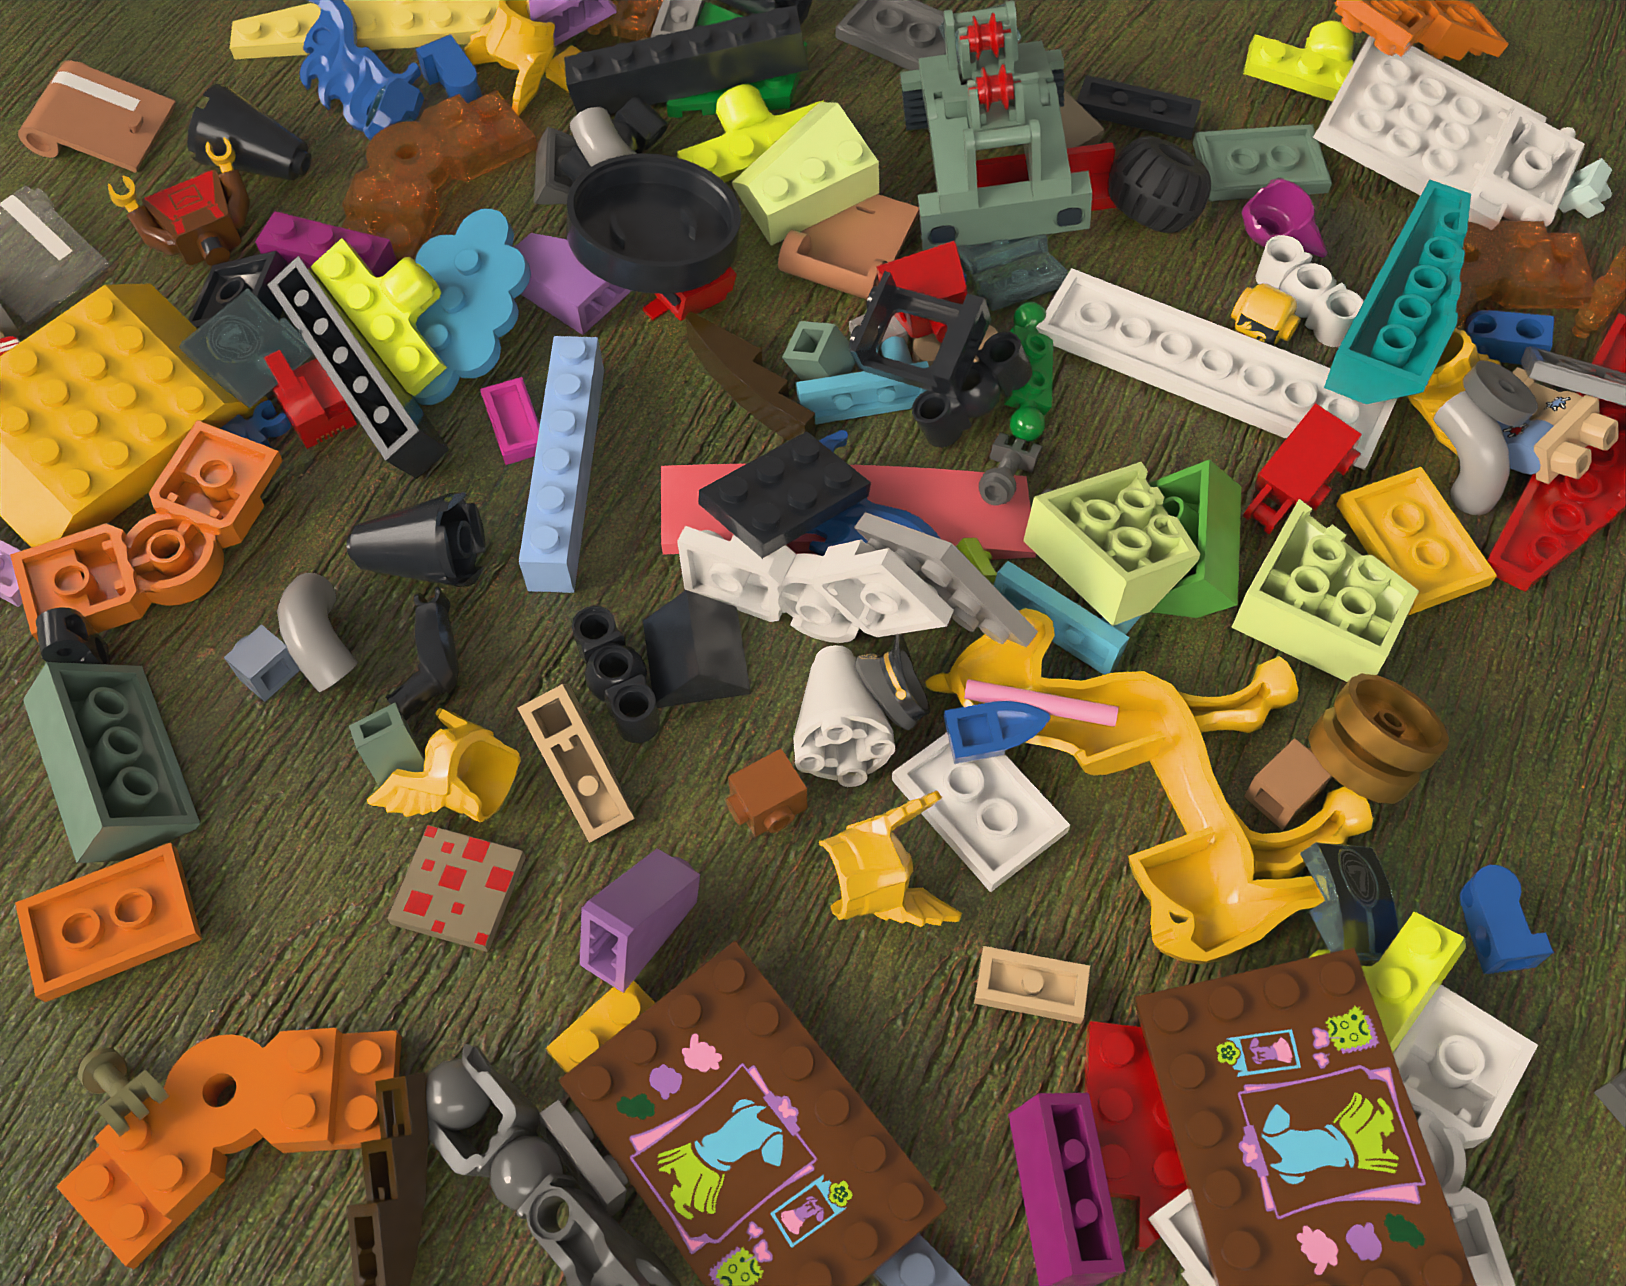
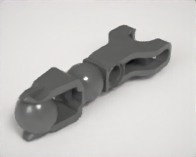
(530, 1176)

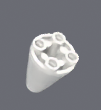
(840, 722)

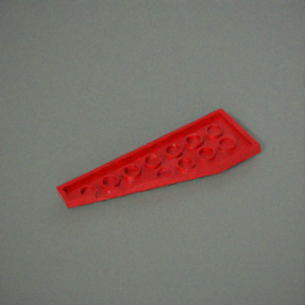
(1567, 512)

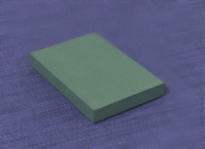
(1250, 158)

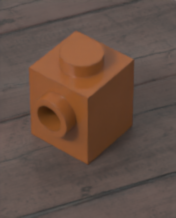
(767, 794)

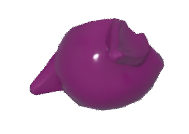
(1283, 210)

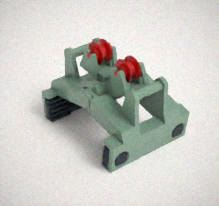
(988, 101)

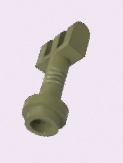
(105, 1072)

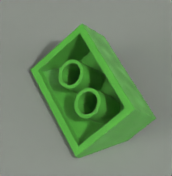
(1210, 512)

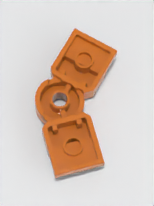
(1439, 25)
(201, 506)
(295, 1092)

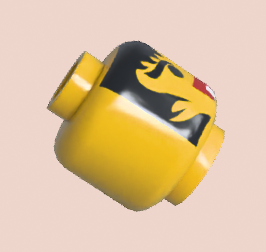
(1266, 314)

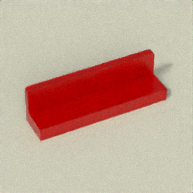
(1091, 158)

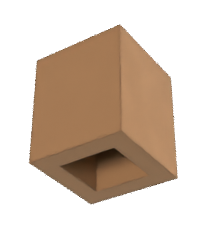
(1288, 784)

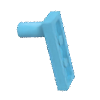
(860, 392)
(1075, 628)

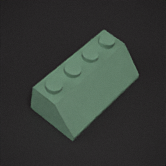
(108, 760)

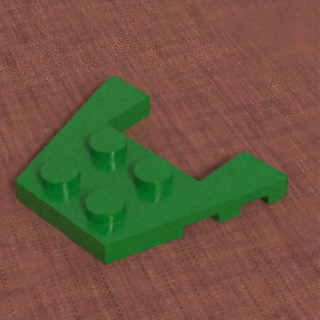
(775, 92)

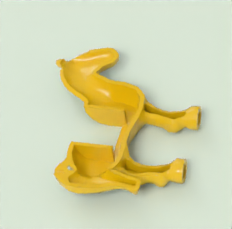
(1209, 872)

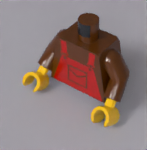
(194, 217)

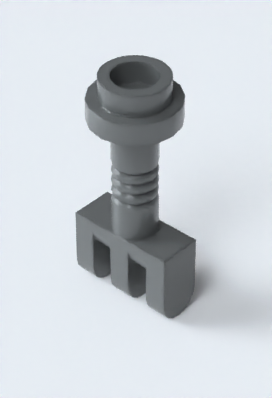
(998, 484)

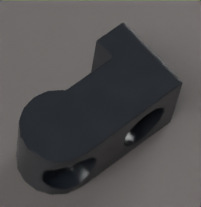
(69, 638)

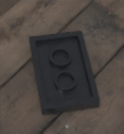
(784, 494)

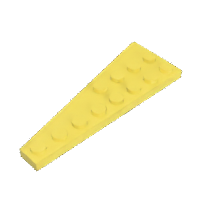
(378, 23)

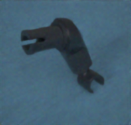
(435, 652)

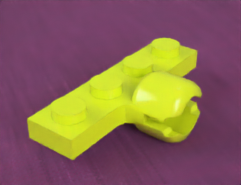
(1312, 70)
(748, 133)
(386, 310)
(1410, 973)

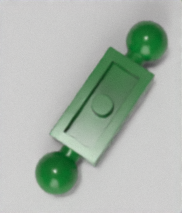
(1036, 396)

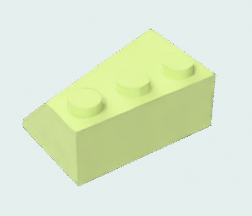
(809, 174)
(1112, 542)
(1325, 600)

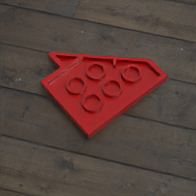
(1131, 1124)

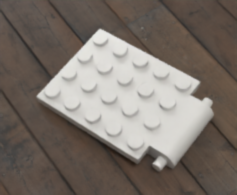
(1432, 122)

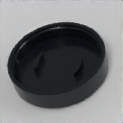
(653, 223)

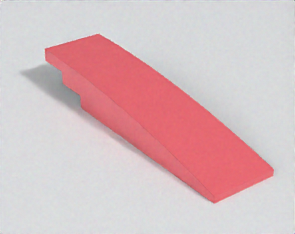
(940, 497)

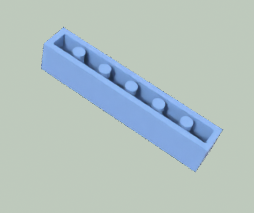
(562, 466)

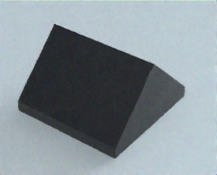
(695, 651)

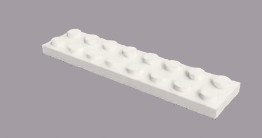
(1200, 360)

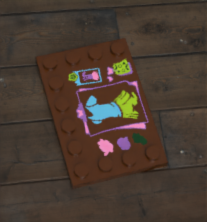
(1299, 1131)
(750, 1137)

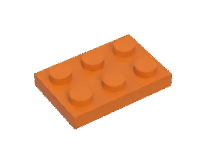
(107, 922)

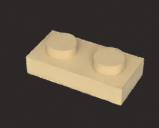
(1032, 984)

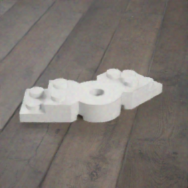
(824, 594)
(1459, 1080)

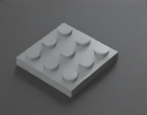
(954, 577)

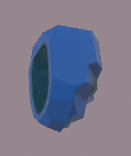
(393, 103)

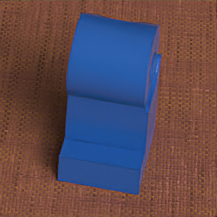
(447, 63)
(1507, 334)
(1499, 924)

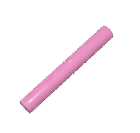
(1049, 703)

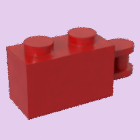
(1304, 467)

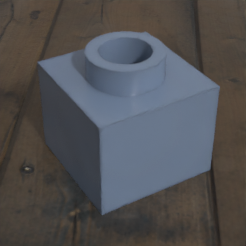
(262, 662)

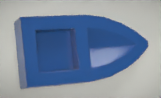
(991, 728)

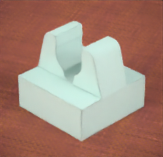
(1587, 189)

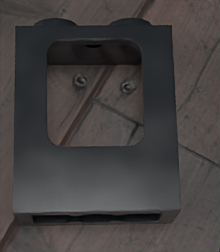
(963, 338)

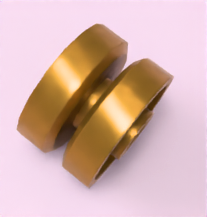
(1378, 738)

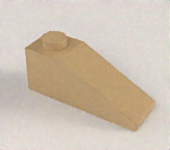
(577, 761)

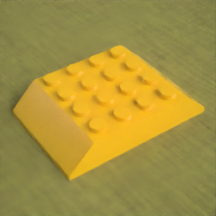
(98, 411)

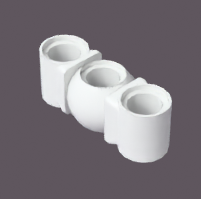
(1326, 306)

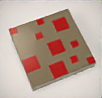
(457, 888)

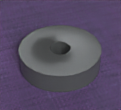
(1500, 393)

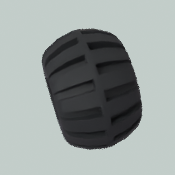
(1159, 184)

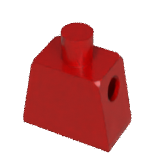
(931, 273)

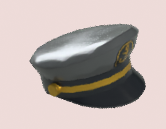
(894, 684)

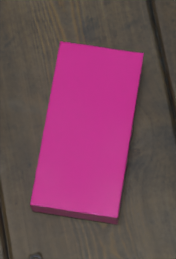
(512, 419)

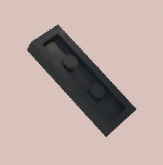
(1139, 107)

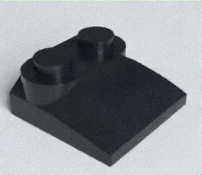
(232, 278)

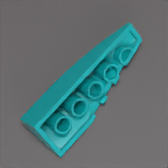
(1409, 306)

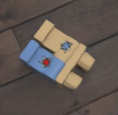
(1558, 433)

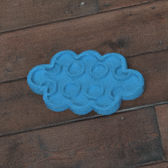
(476, 305)

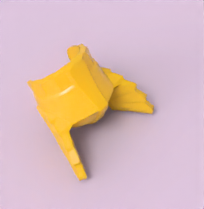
(516, 45)
(1447, 380)
(461, 771)
(877, 870)

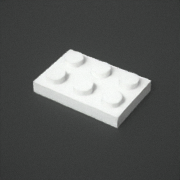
(985, 810)

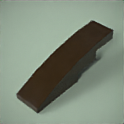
(741, 374)
(388, 1225)

